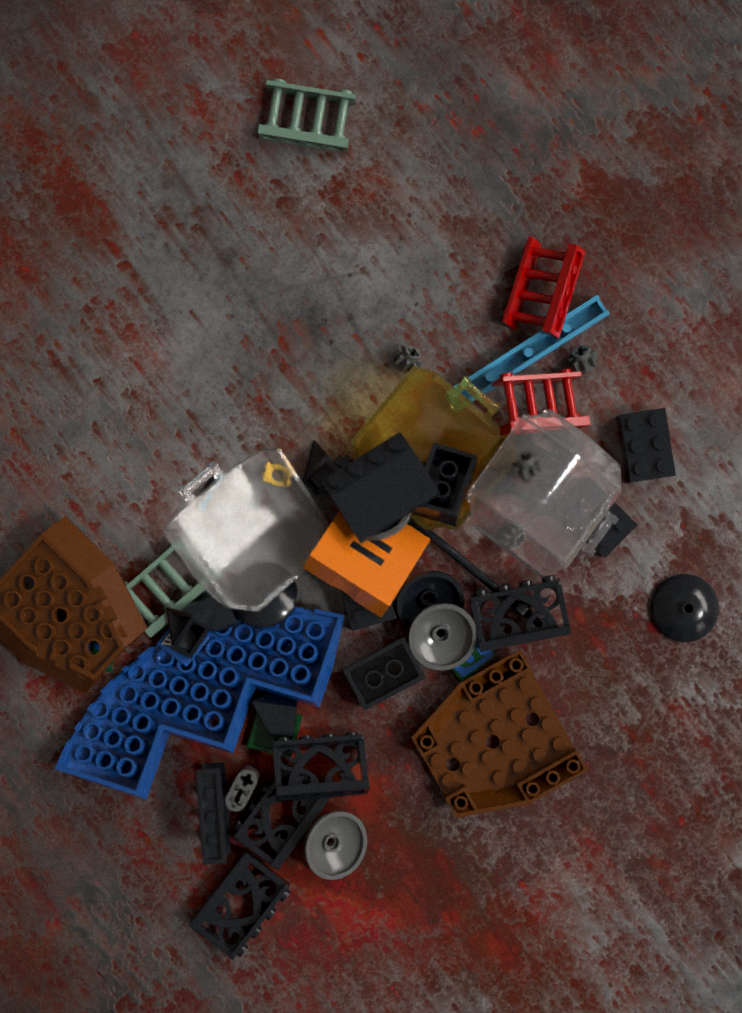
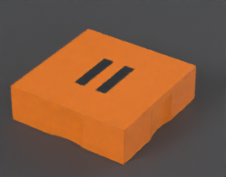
(369, 570)

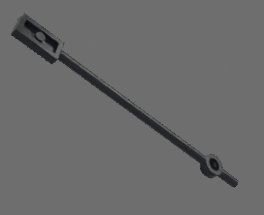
(520, 606)

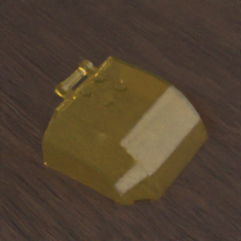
(434, 412)

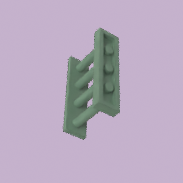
(293, 134)
(189, 593)

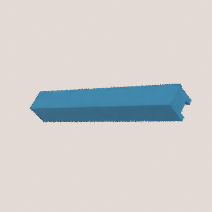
(538, 346)

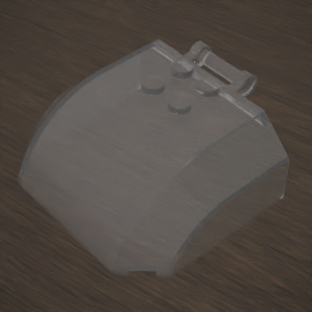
(554, 515)
(247, 529)

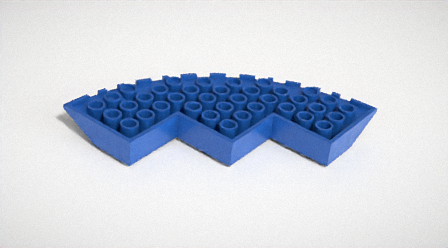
(159, 696)

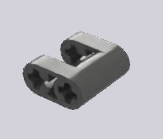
(241, 783)

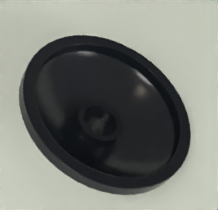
(412, 597)
(669, 605)
(274, 612)

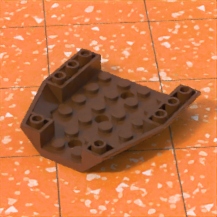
(85, 583)
(525, 761)

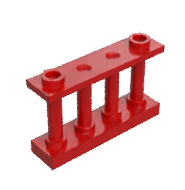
(564, 289)
(564, 376)

